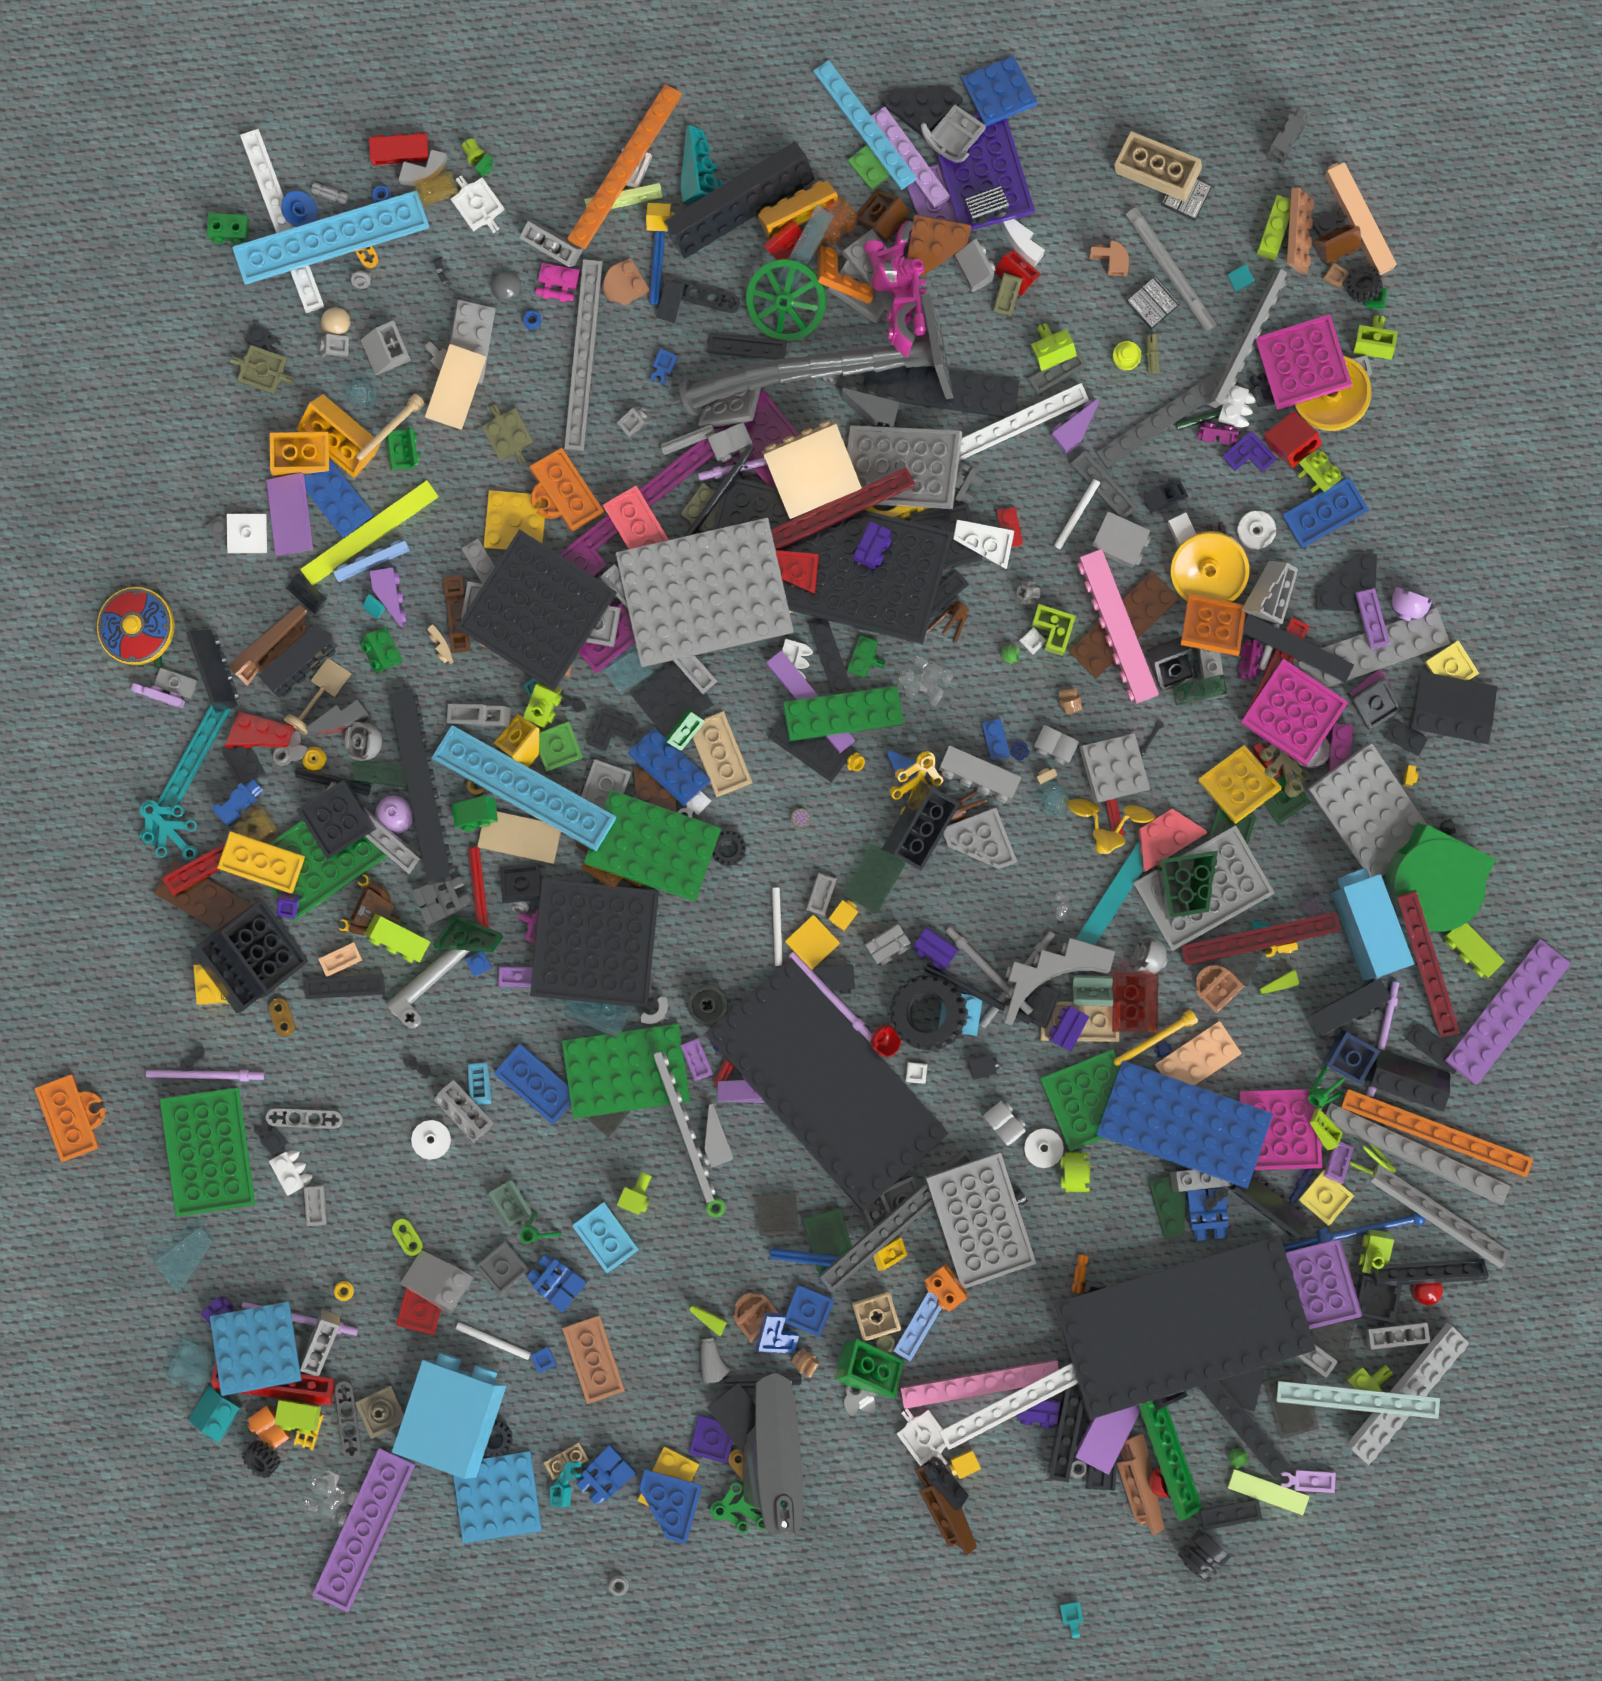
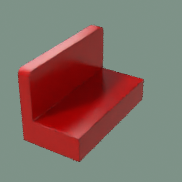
(1017, 266)

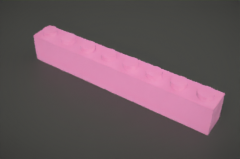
(1118, 627)
(976, 1384)

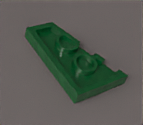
(467, 936)
(1169, 1206)

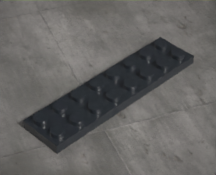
(923, 388)

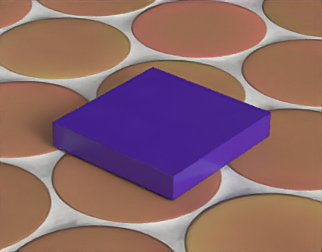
(710, 1440)

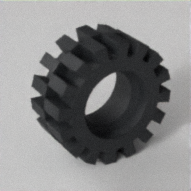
(1361, 274)
(740, 848)
(506, 1434)
(261, 1459)

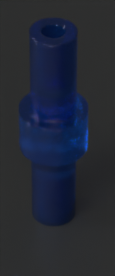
(1301, 1184)

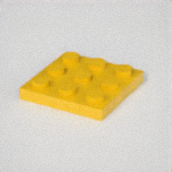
(509, 513)
(1239, 784)

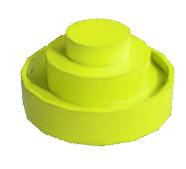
(1126, 355)

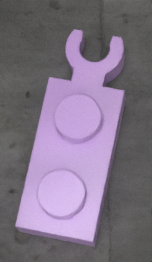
(156, 693)
(1311, 1481)

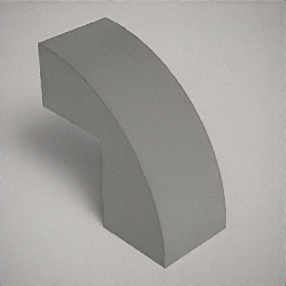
(414, 174)

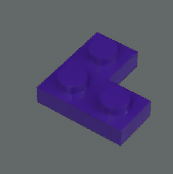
(1249, 449)

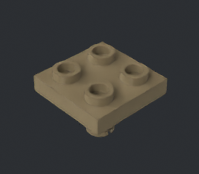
(380, 1411)

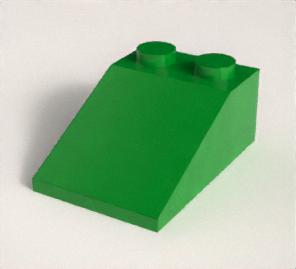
(869, 1368)

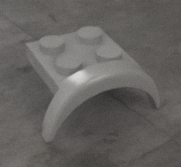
(954, 134)

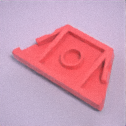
(1166, 836)

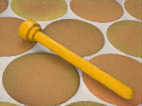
(1187, 1019)

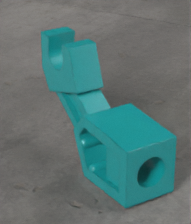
(567, 1474)

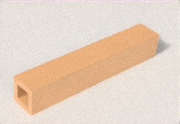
(1359, 215)

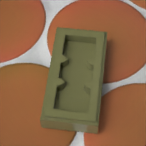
(1007, 294)

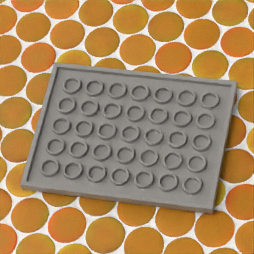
(704, 592)

